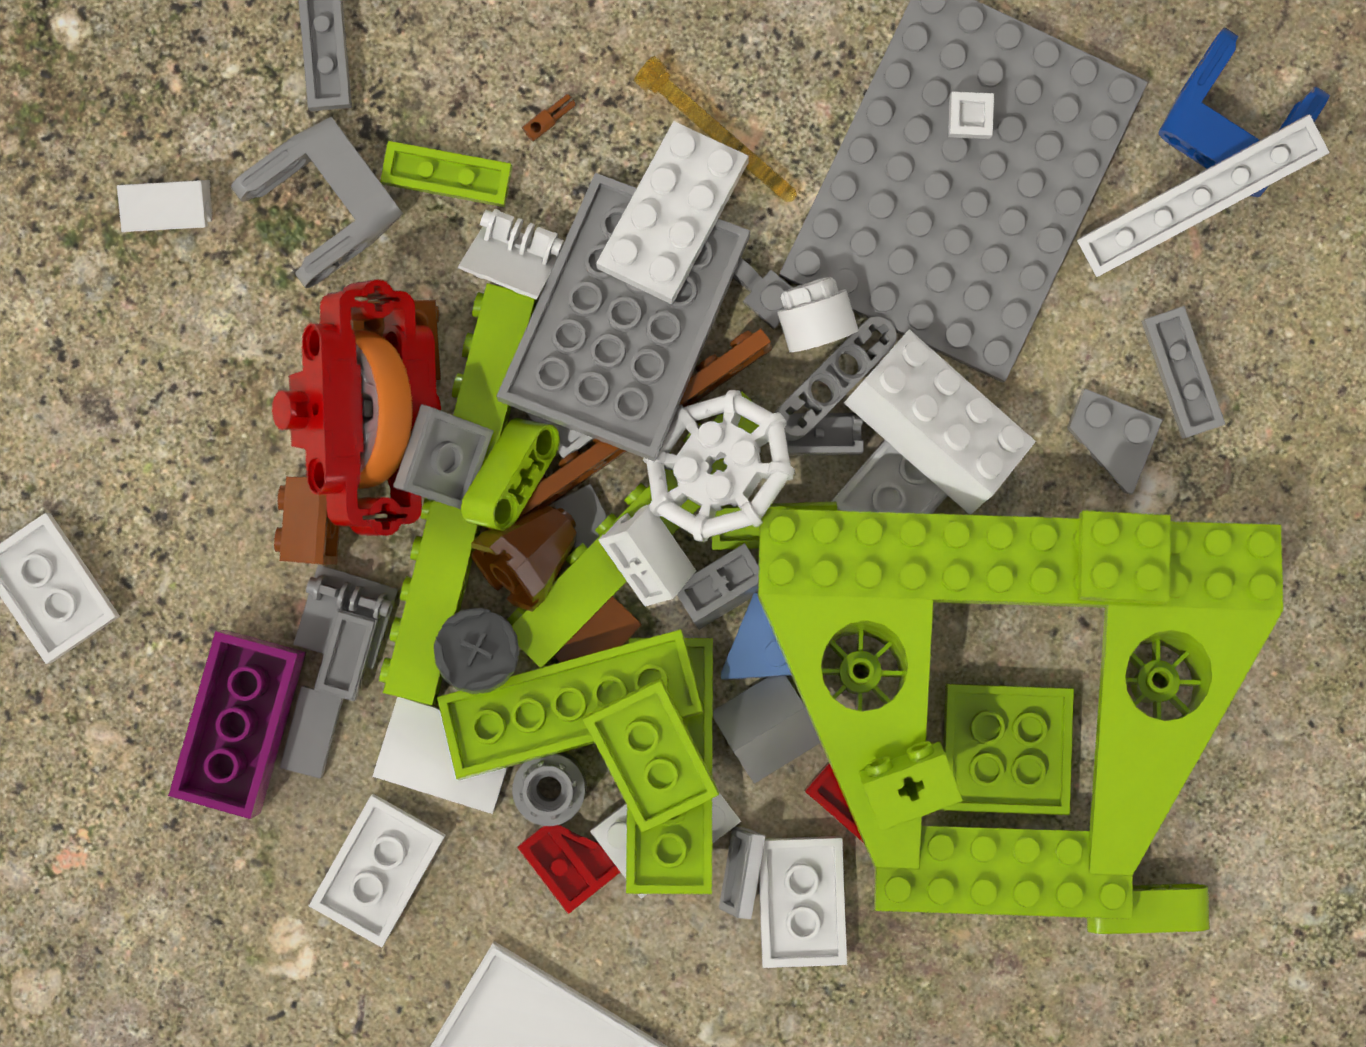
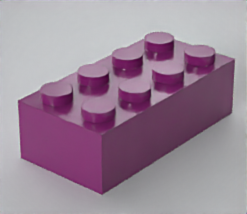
(237, 724)

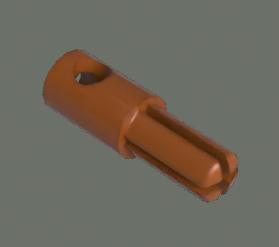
(543, 121)

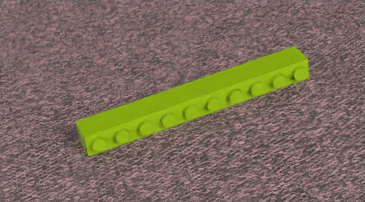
(445, 548)

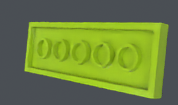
(545, 707)
(679, 851)

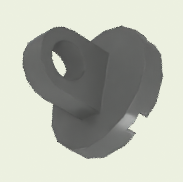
(476, 651)

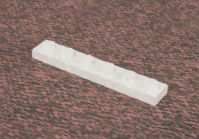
(1203, 195)

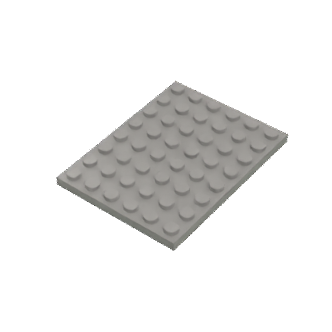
(964, 229)

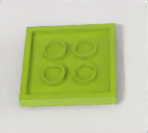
(1010, 747)

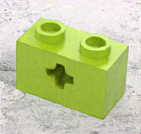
(889, 795)

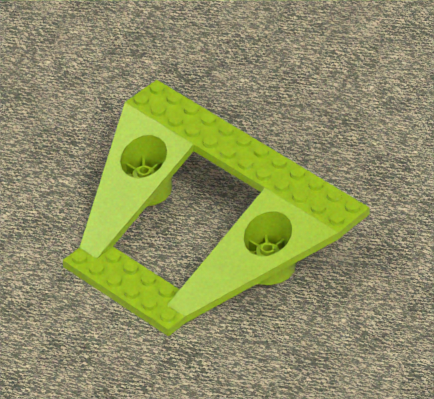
(878, 579)

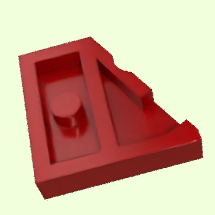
(568, 864)

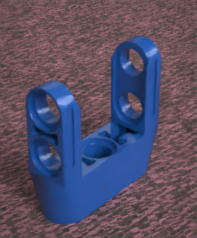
(1204, 132)

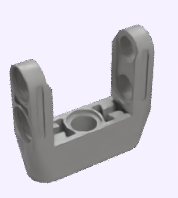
(347, 176)

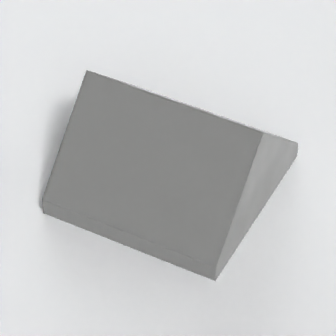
(766, 726)

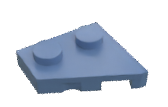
(754, 648)

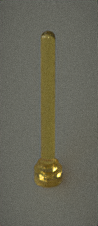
(656, 79)

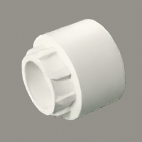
(816, 314)

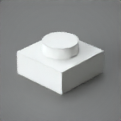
(971, 115)

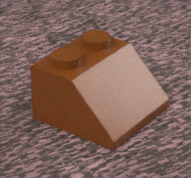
(306, 529)

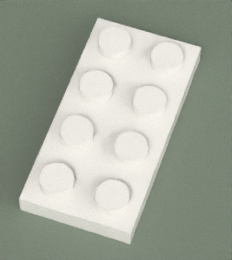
(672, 212)

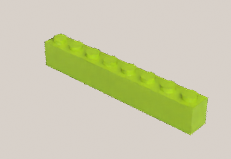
(590, 578)

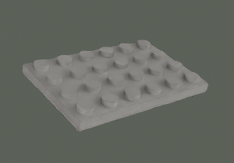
(609, 352)

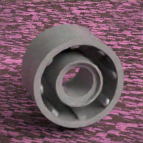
(546, 810)

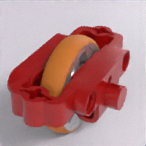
(360, 403)

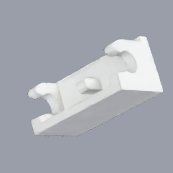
(164, 205)
(648, 556)

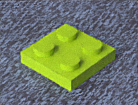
(1124, 557)

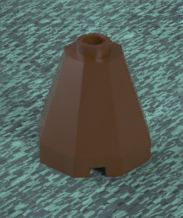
(526, 555)

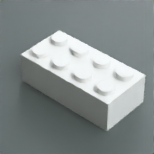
(940, 422)

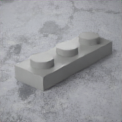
(325, 54)
(1183, 372)

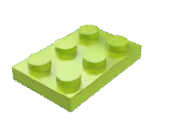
(651, 755)

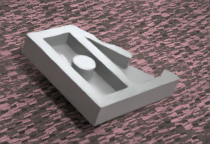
(1114, 435)

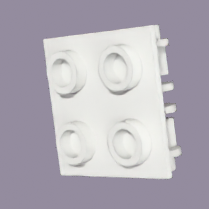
(511, 256)

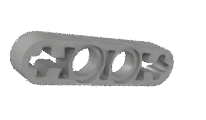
(835, 378)

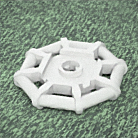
(740, 455)

